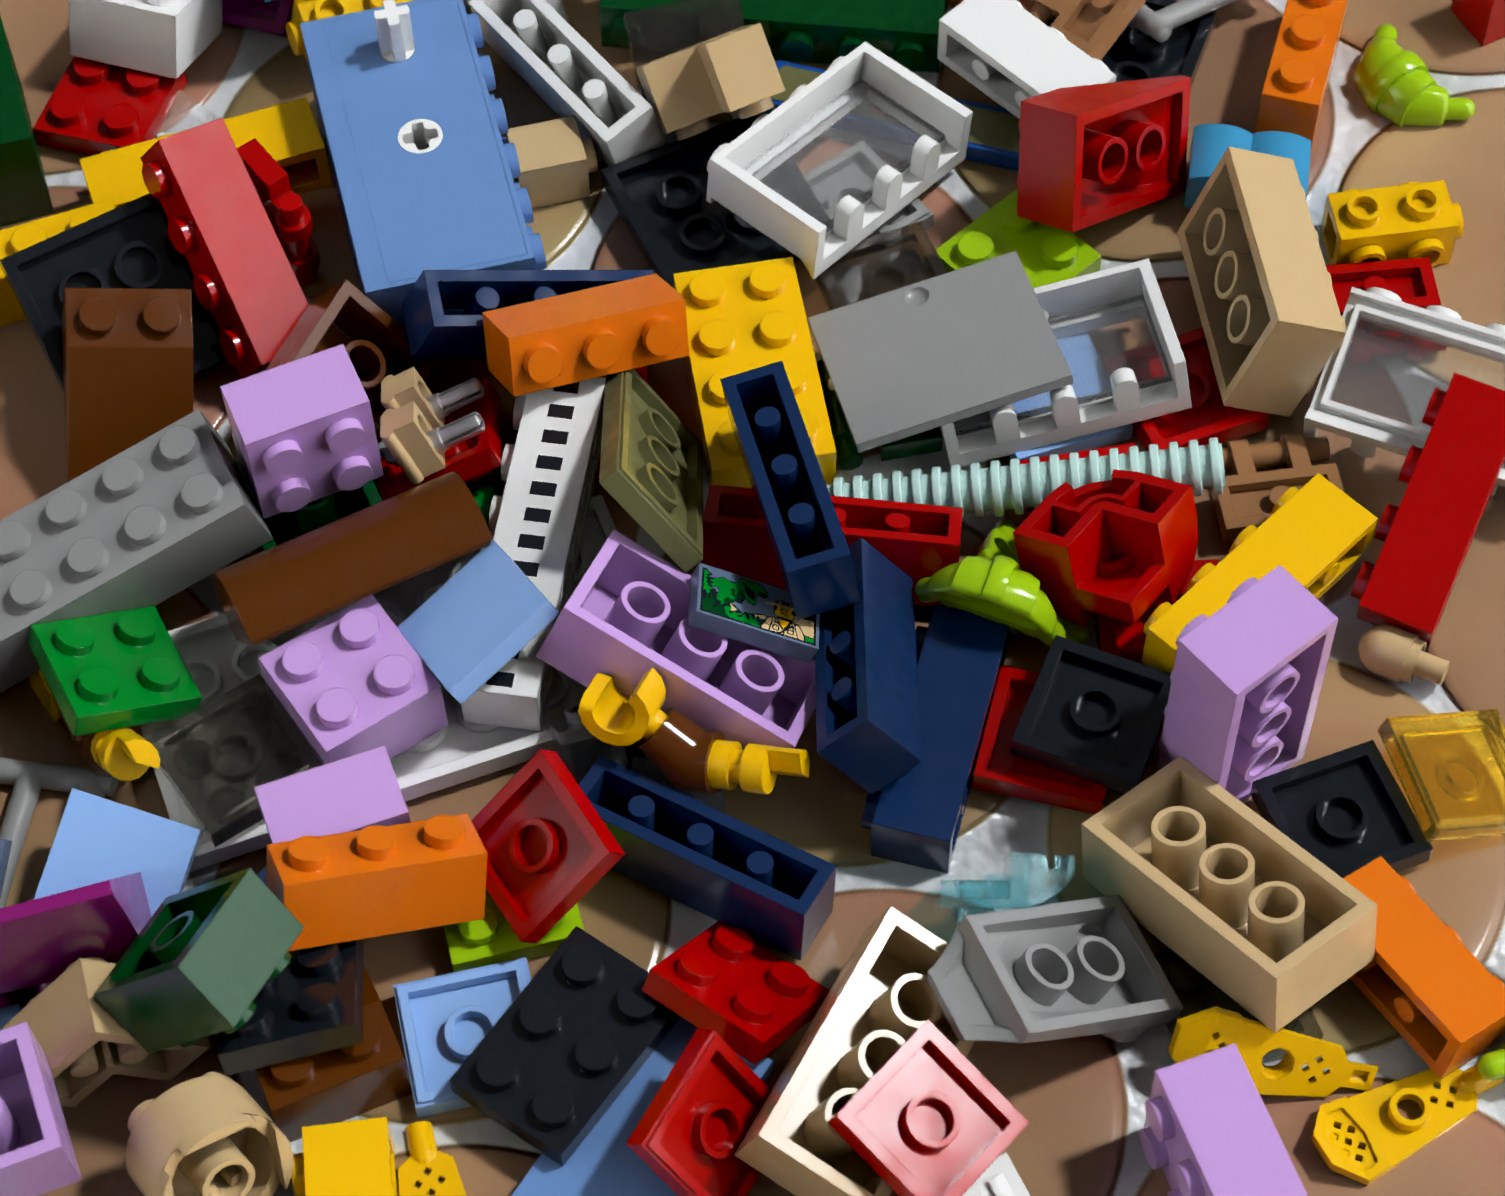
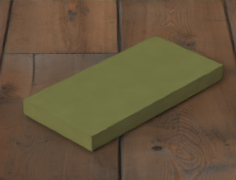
(653, 466)

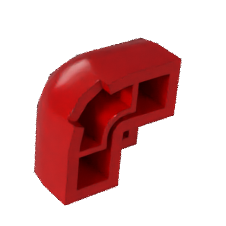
(1111, 545)

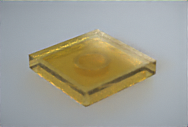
(1451, 771)

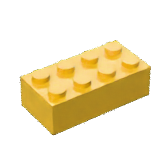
(738, 323)

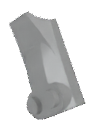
(1052, 975)

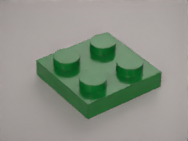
(114, 670)

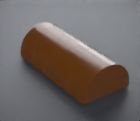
(350, 558)

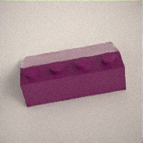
(58, 929)

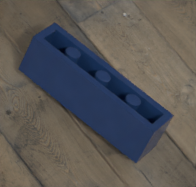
(447, 305)
(790, 491)
(958, 670)
(870, 676)
(712, 859)

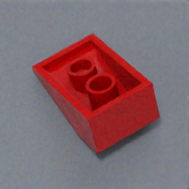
(1101, 150)

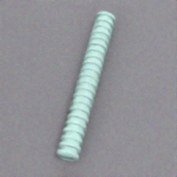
(1028, 484)

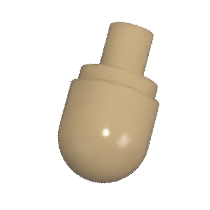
(1399, 655)

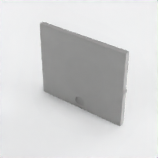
(939, 351)

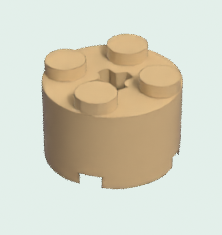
(206, 1142)

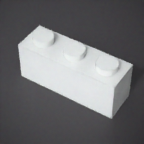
(1012, 53)

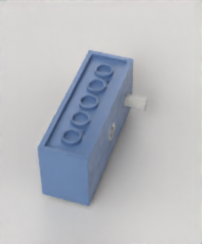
(418, 146)

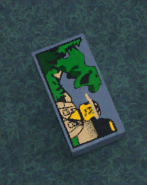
(750, 613)

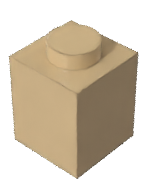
(553, 161)

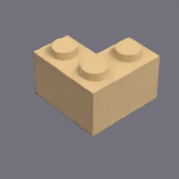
(712, 78)
(87, 1041)

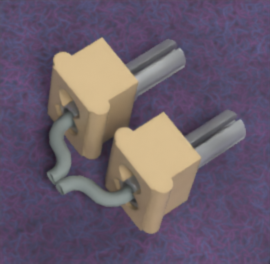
(415, 425)

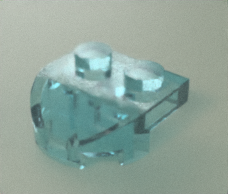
(1024, 884)

